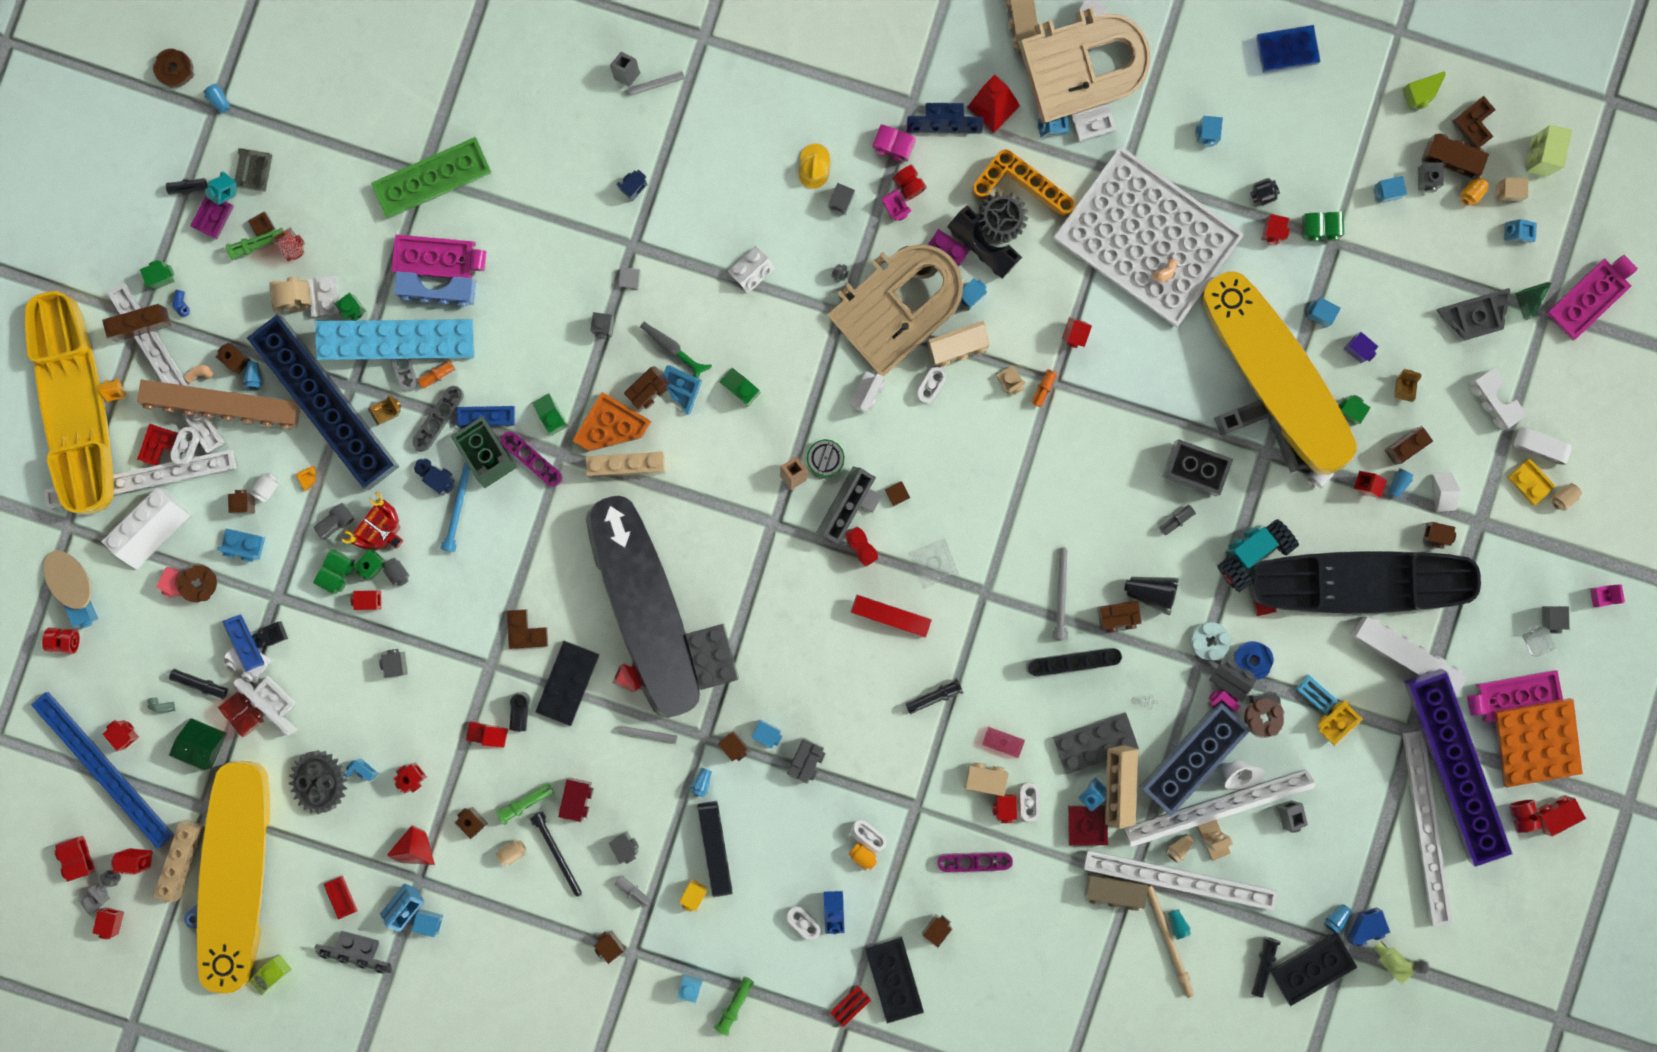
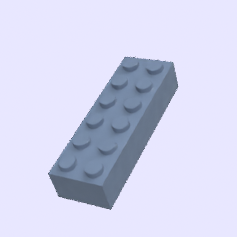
(1194, 758)

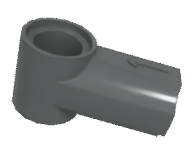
(338, 518)

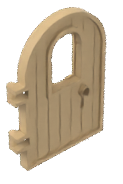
(1064, 63)
(880, 313)

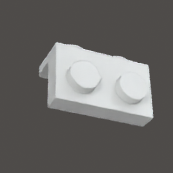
(751, 269)
(867, 391)
(233, 664)

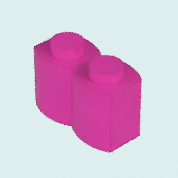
(893, 143)

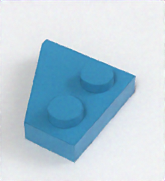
(682, 387)

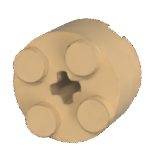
(290, 295)

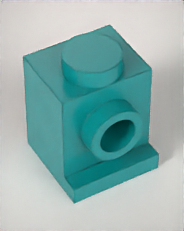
(221, 188)

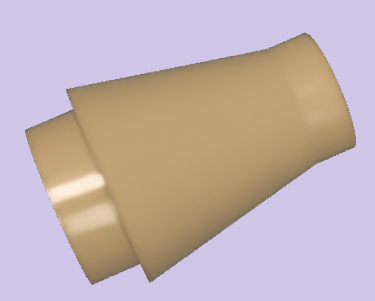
(1179, 849)

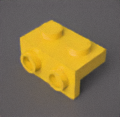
(1338, 723)

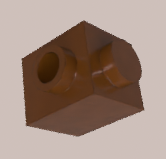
(232, 357)
(241, 502)
(1439, 534)
(733, 746)
(470, 822)
(937, 930)
(608, 946)

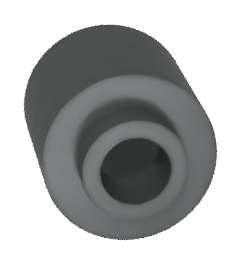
(395, 572)

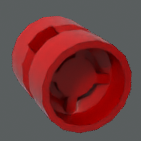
(909, 182)
(64, 640)
(1525, 816)

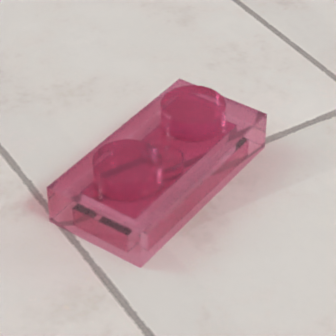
(1003, 742)

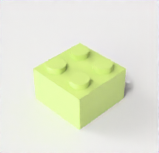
(1549, 150)

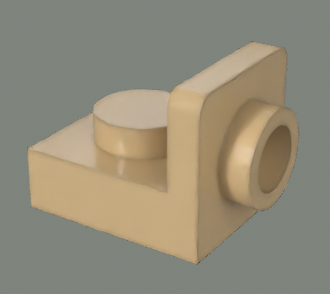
(1011, 380)

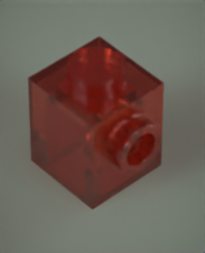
(290, 244)

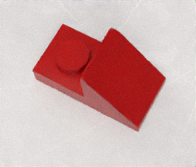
(487, 734)

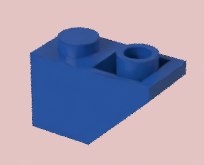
(834, 912)
(1368, 926)

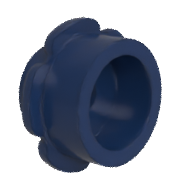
(418, 468)

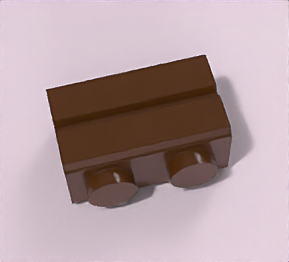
(647, 388)
(1408, 445)
(1119, 615)

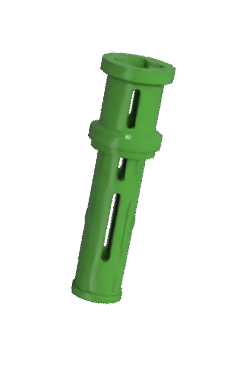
(247, 246)
(516, 808)
(730, 1013)

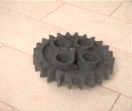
(328, 791)

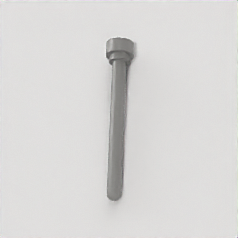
(1060, 631)

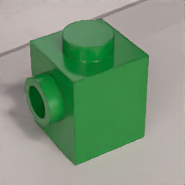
(157, 274)
(350, 307)
(1353, 409)
(369, 565)

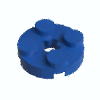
(1259, 650)

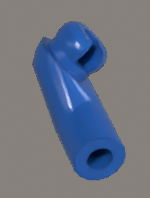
(179, 305)

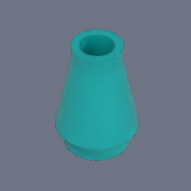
(1179, 925)

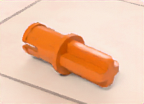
(436, 374)
(1044, 388)

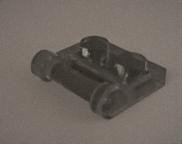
(257, 171)

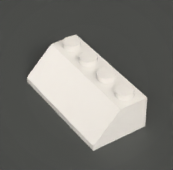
(147, 528)

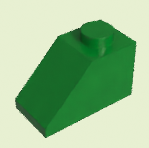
(740, 387)
(550, 414)

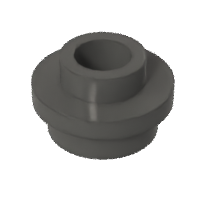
(840, 273)
(110, 878)

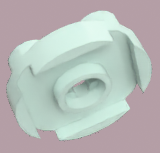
(1221, 639)

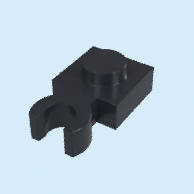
(271, 635)

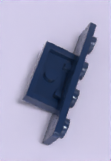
(944, 119)

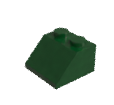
(198, 744)

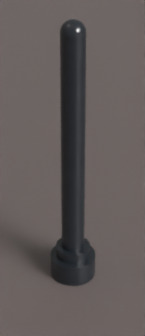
(539, 821)

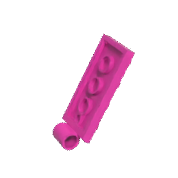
(436, 256)
(1592, 296)
(1514, 693)

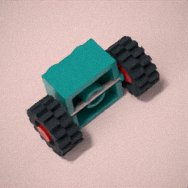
(1253, 547)

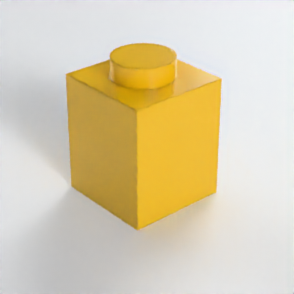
(693, 896)

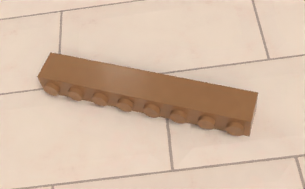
(218, 403)

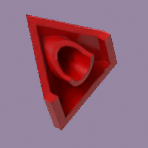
(412, 848)

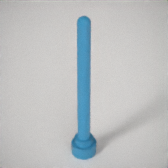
(449, 542)

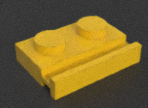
(1531, 481)

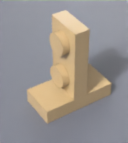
(1215, 840)

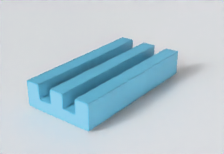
(1303, 684)

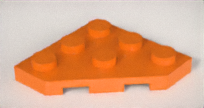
(610, 425)

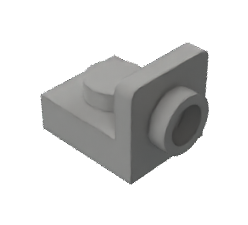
(94, 898)

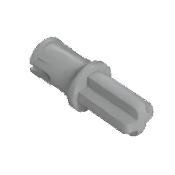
(632, 892)

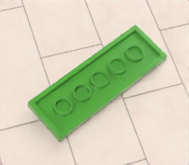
(431, 177)

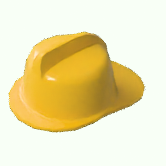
(814, 166)

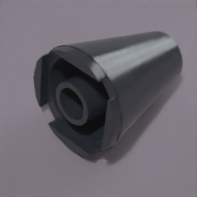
(1153, 591)

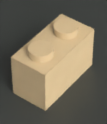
(986, 779)

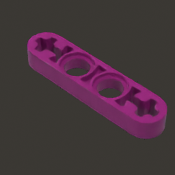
(531, 459)
(974, 865)

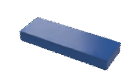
(493, 414)
(243, 643)

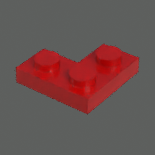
(155, 442)

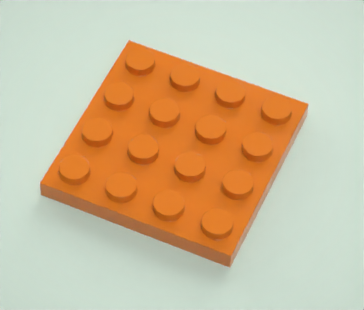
(1538, 742)

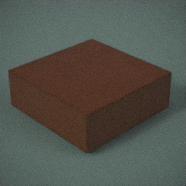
(261, 224)
(897, 493)

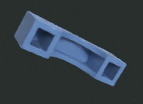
(459, 290)

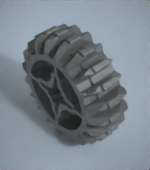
(996, 213)

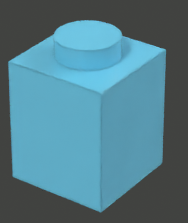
(689, 988)

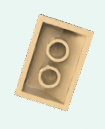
(958, 344)

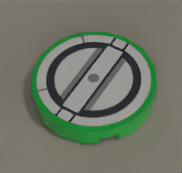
(825, 458)

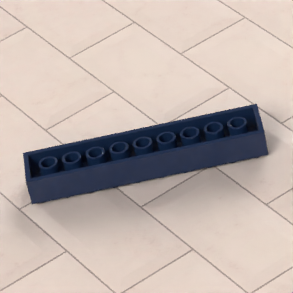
(323, 402)

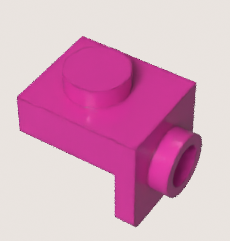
(896, 205)
(1607, 595)
(1227, 699)

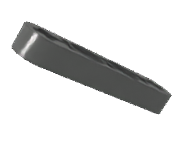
(435, 416)

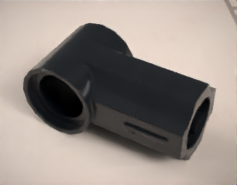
(518, 713)

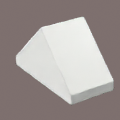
(1445, 492)

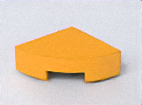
(307, 478)

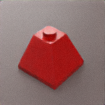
(994, 103)

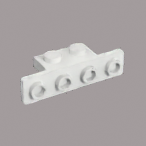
(271, 700)

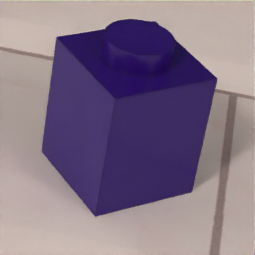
(1361, 348)

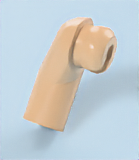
(1166, 274)
(199, 370)

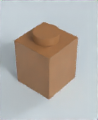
(793, 473)

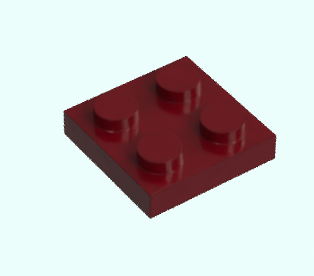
(1087, 826)

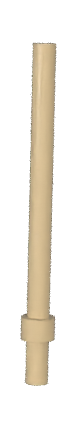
(1182, 976)

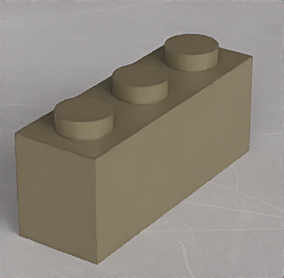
(1116, 892)

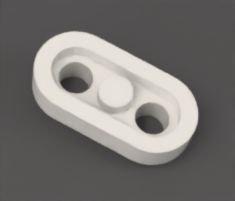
(931, 385)
(182, 446)
(1031, 801)
(868, 836)
(803, 923)

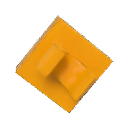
(112, 390)

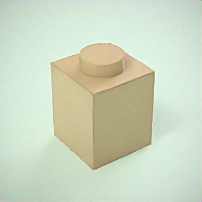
(1512, 189)

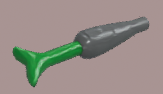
(673, 349)

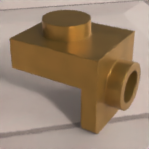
(1407, 385)
(385, 410)

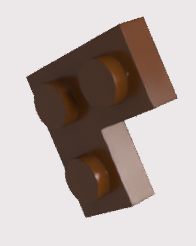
(1471, 122)
(520, 635)

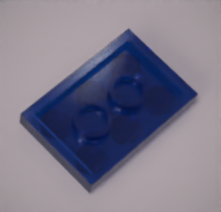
(1288, 48)

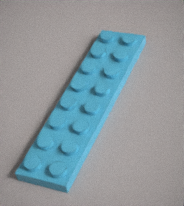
(394, 339)

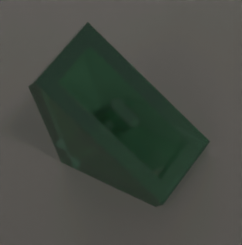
(1531, 299)

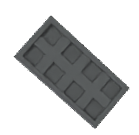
(1090, 743)

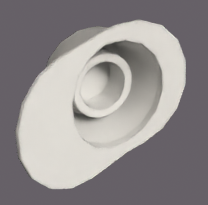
(1241, 776)

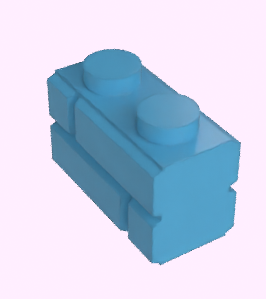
(402, 907)

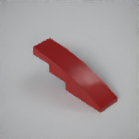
(891, 616)

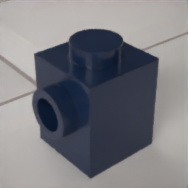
(439, 480)

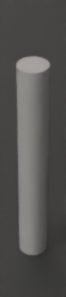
(656, 83)
(648, 734)

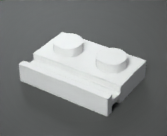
(1093, 122)
(323, 296)

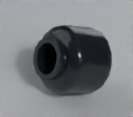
(1265, 191)

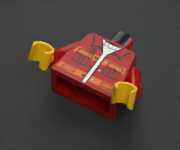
(377, 528)

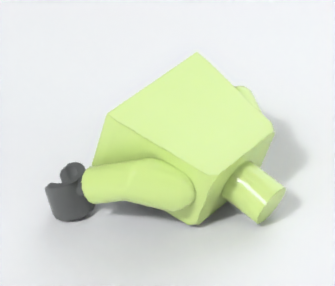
(1397, 965)

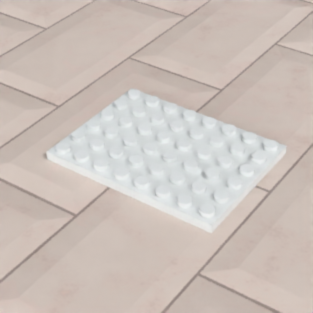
(1138, 222)

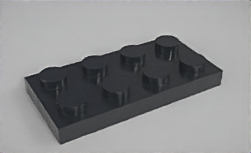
(567, 683)
(1313, 969)
(894, 979)

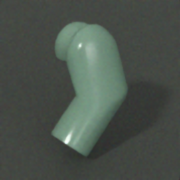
(154, 705)

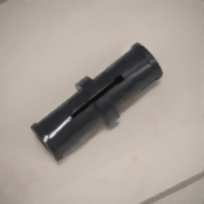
(186, 186)

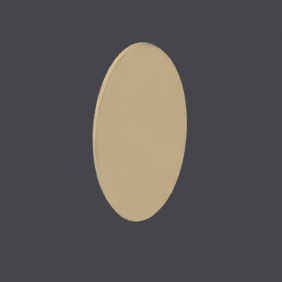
(67, 579)

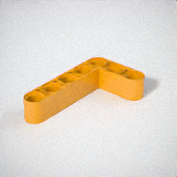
(1024, 181)

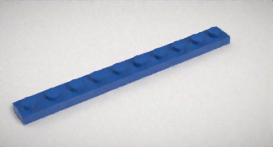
(102, 770)

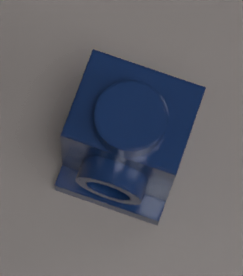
(633, 184)

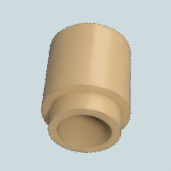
(1566, 497)
(511, 852)

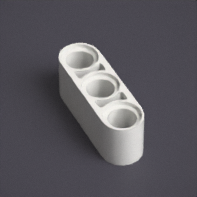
(1542, 446)

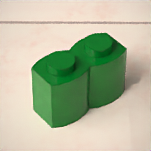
(1323, 225)
(334, 571)

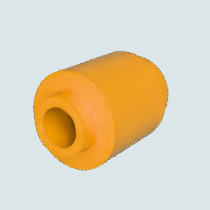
(1474, 191)
(863, 857)

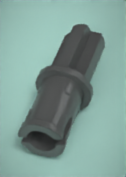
(1177, 520)

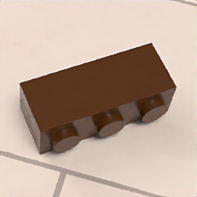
(1455, 155)
(136, 322)

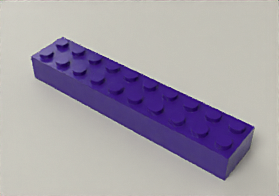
(1458, 767)

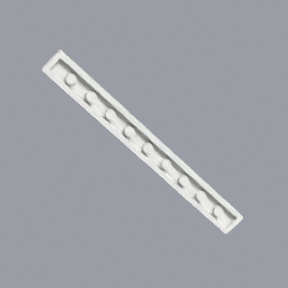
(166, 368)
(161, 475)
(1219, 808)
(1427, 829)
(1180, 880)

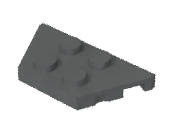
(1477, 315)

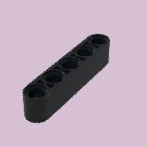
(1083, 663)
(715, 849)

